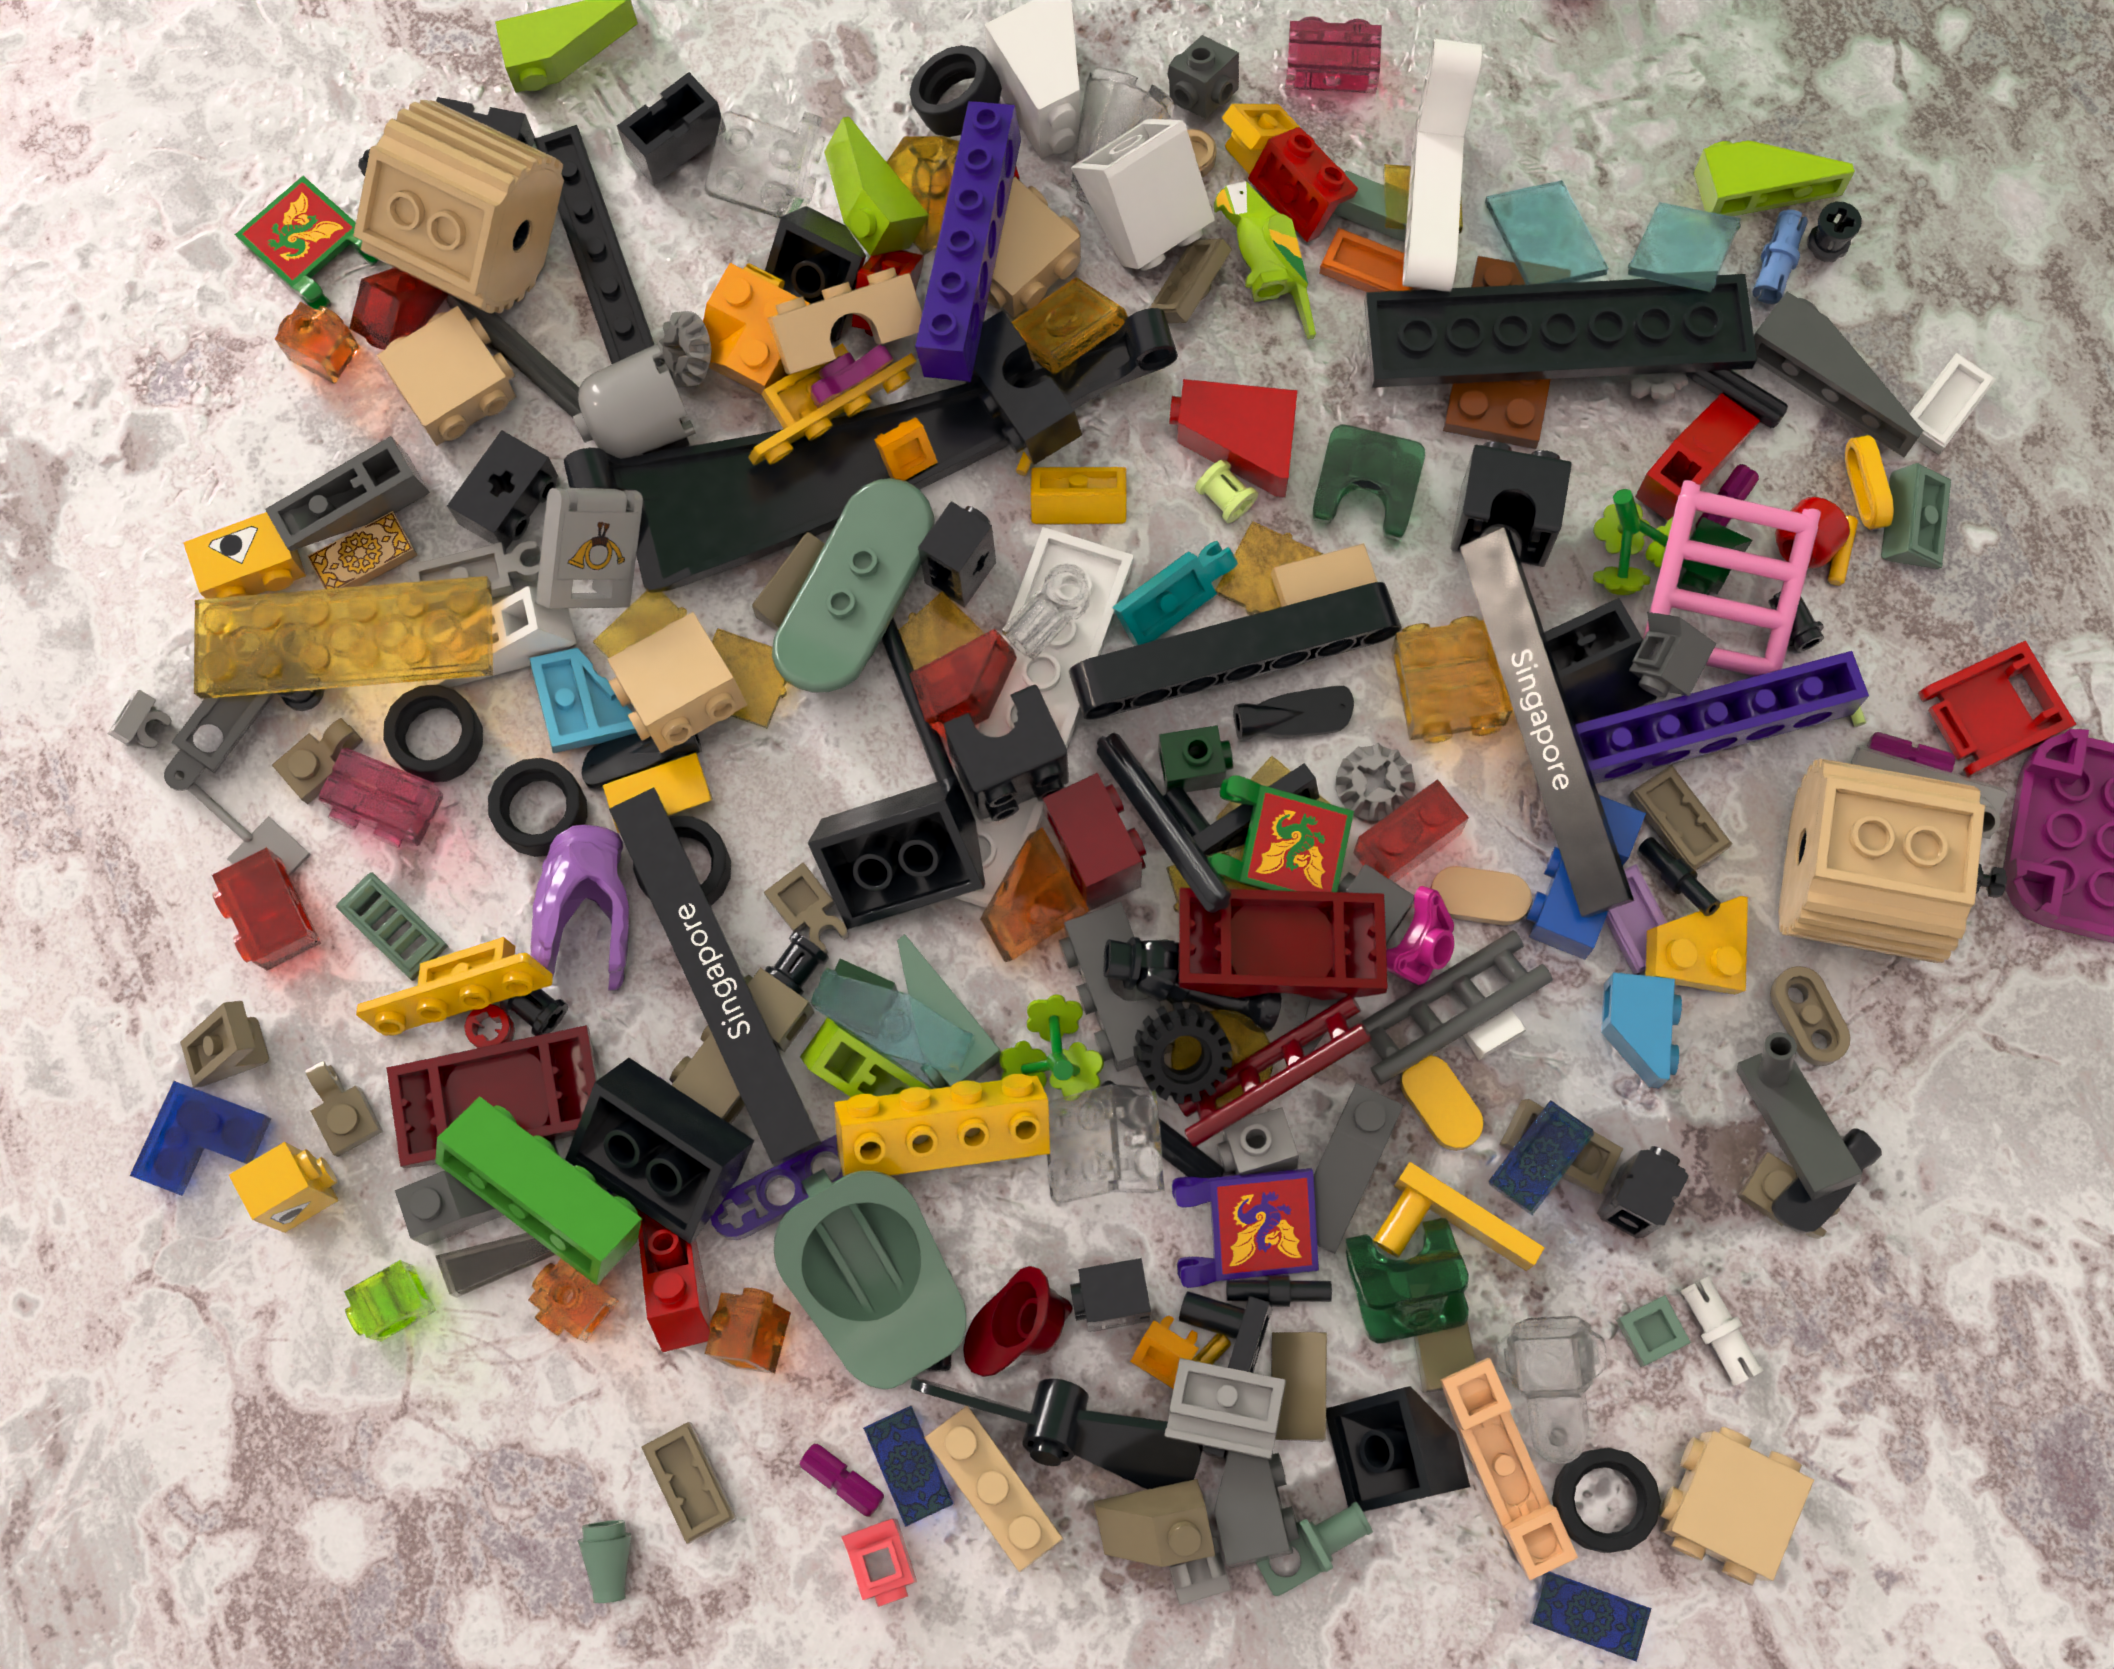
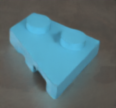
(577, 701)

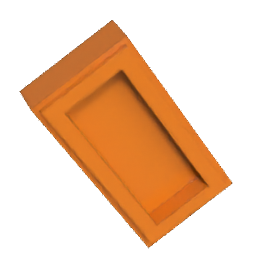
(1363, 263)

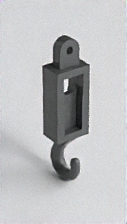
(232, 716)

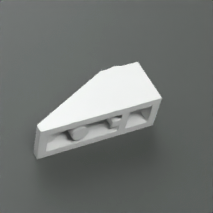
(521, 632)

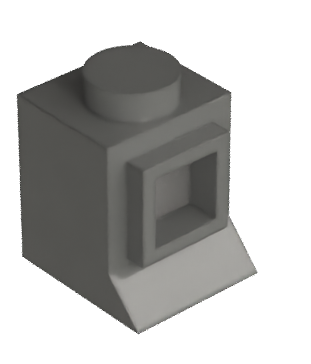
(1671, 656)

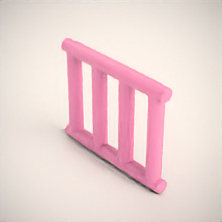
(1791, 572)

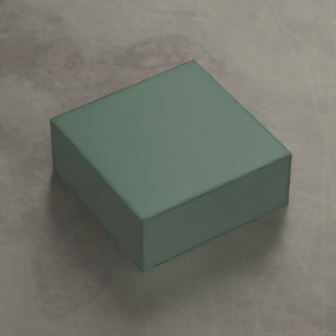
(1653, 1331)

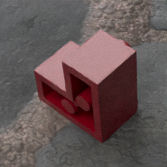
(1097, 847)

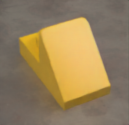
(1253, 128)

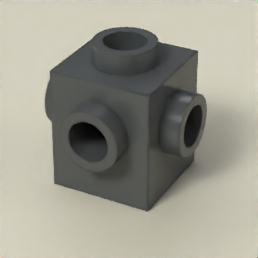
(1204, 76)

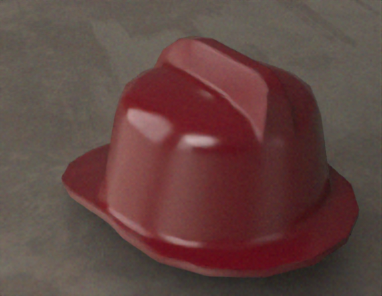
(1017, 1321)

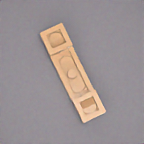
(1506, 1469)

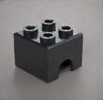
(1514, 493)
(1011, 767)

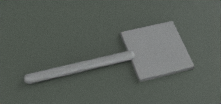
(267, 834)

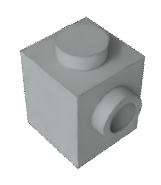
(1258, 1145)

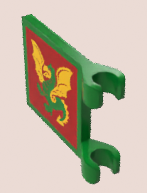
(300, 237)
(1289, 840)

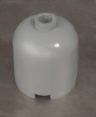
(632, 406)

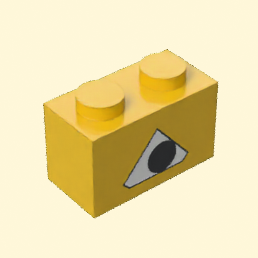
(243, 560)
(285, 1187)

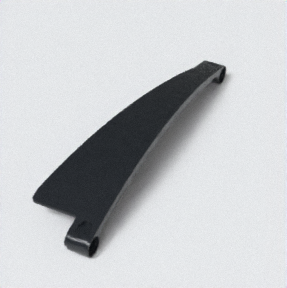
(719, 511)

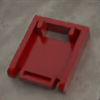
(1986, 717)

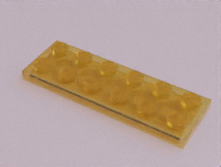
(343, 637)

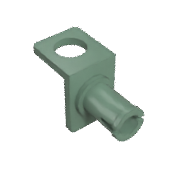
(1317, 1546)

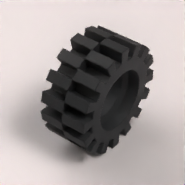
(1195, 1078)

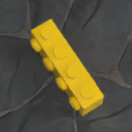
(943, 1126)

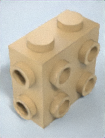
(1032, 251)
(449, 374)
(675, 683)
(1735, 1505)

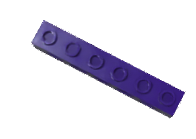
(968, 242)
(1722, 717)

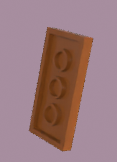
(1503, 409)

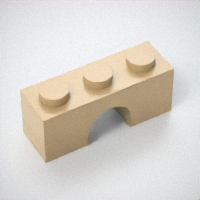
(805, 330)
(993, 1489)

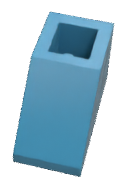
(1639, 1024)

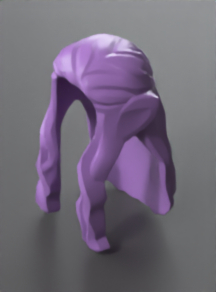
(579, 867)

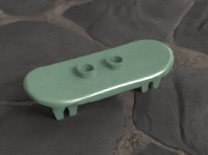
(853, 587)

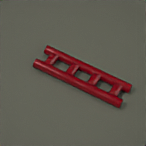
(1298, 1069)

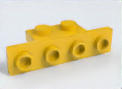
(799, 416)
(457, 985)

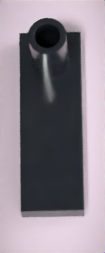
(1233, 827)
(1244, 1325)

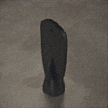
(1296, 714)
(629, 756)
(1794, 1204)

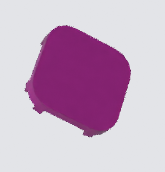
(2064, 836)

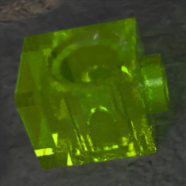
(388, 1302)

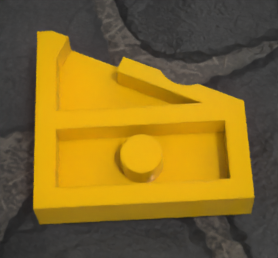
(1702, 949)

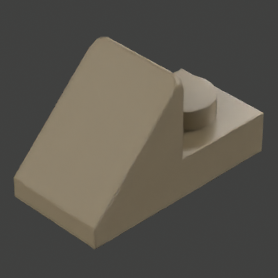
(224, 1045)

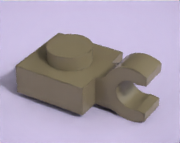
(311, 761)
(344, 1115)

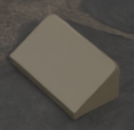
(784, 586)
(1303, 1364)

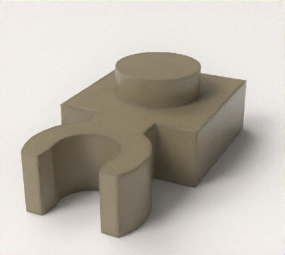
(803, 903)
(1767, 1183)

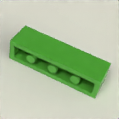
(538, 1189)

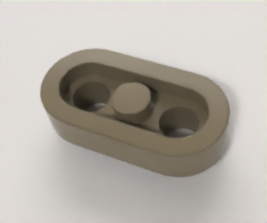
(1814, 1015)

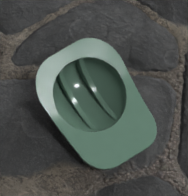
(870, 1276)

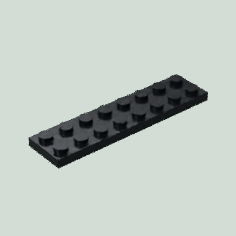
(1557, 331)

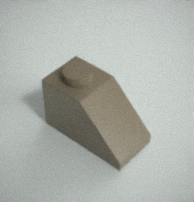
(1156, 1525)

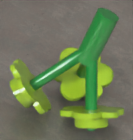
(1624, 532)
(1071, 1069)

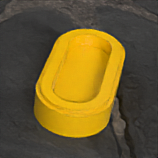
(1869, 482)
(1442, 1103)

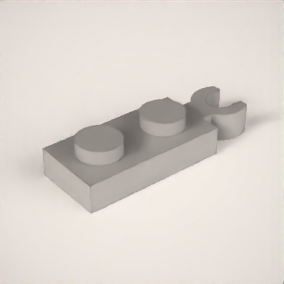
(482, 561)

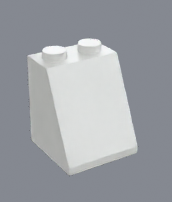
(1039, 71)
(1146, 192)

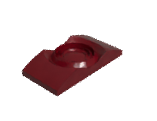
(1284, 944)
(534, 1078)

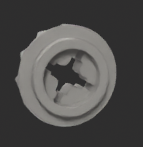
(688, 334)
(1352, 784)

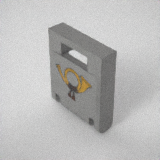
(589, 538)

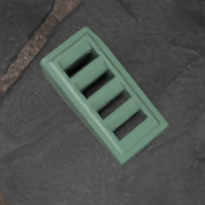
(362, 897)

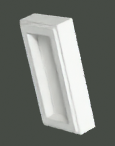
(1950, 401)

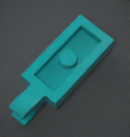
(1173, 593)

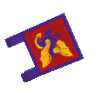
(1258, 1225)

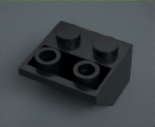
(1595, 662)

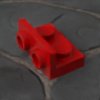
(1301, 181)

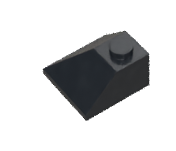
(813, 255)
(1394, 1450)

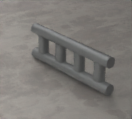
(1457, 979)

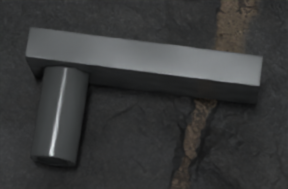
(1798, 1118)

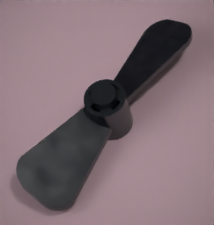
(1063, 1428)

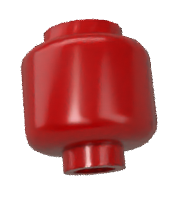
(1831, 533)

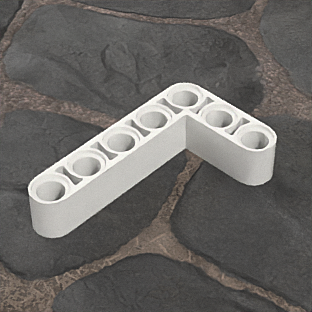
(1437, 165)

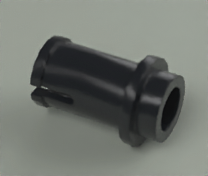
(1805, 631)

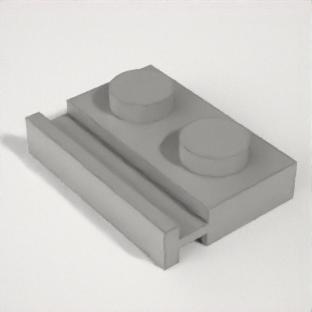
(1225, 1408)

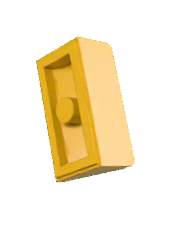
(1078, 495)
(678, 783)

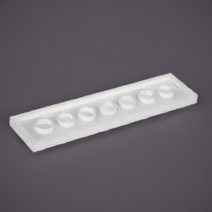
(1080, 640)

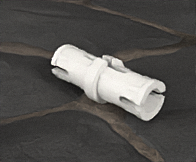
(1721, 1330)

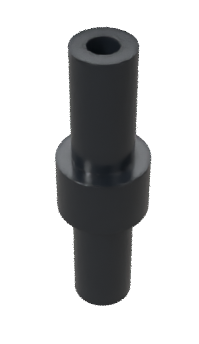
(1679, 876)
(1279, 1290)

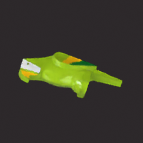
(1268, 248)

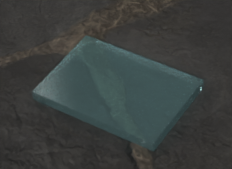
(1546, 234)
(1684, 246)

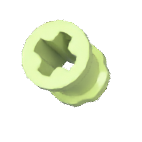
(1226, 491)

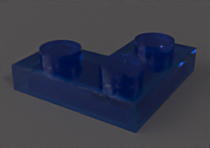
(186, 1127)

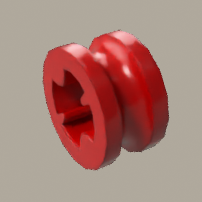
(474, 1021)

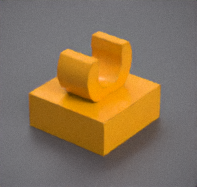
(906, 450)
(1162, 1349)

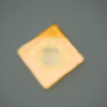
(1068, 324)

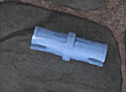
(1780, 256)

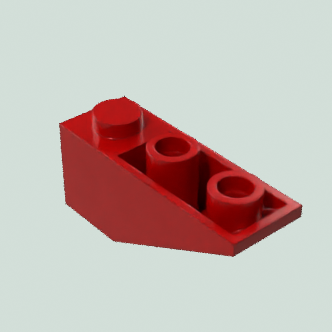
(1696, 454)
(673, 1287)

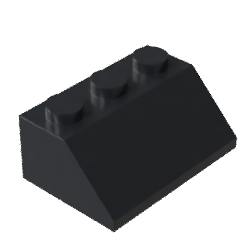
(899, 853)
(658, 1148)

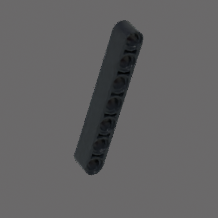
(1234, 650)

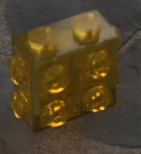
(1449, 680)

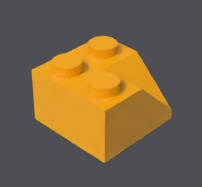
(740, 329)

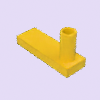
(1426, 1192)

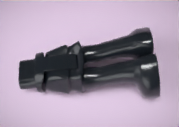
(1155, 972)

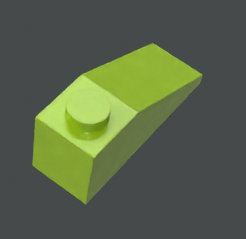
(557, 41)
(1764, 177)
(870, 194)
(855, 1065)

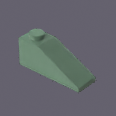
(929, 989)

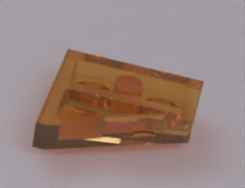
(1032, 899)

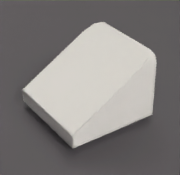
(1494, 1033)

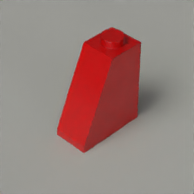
(1239, 425)

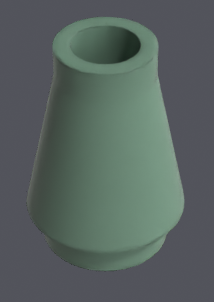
(605, 1557)

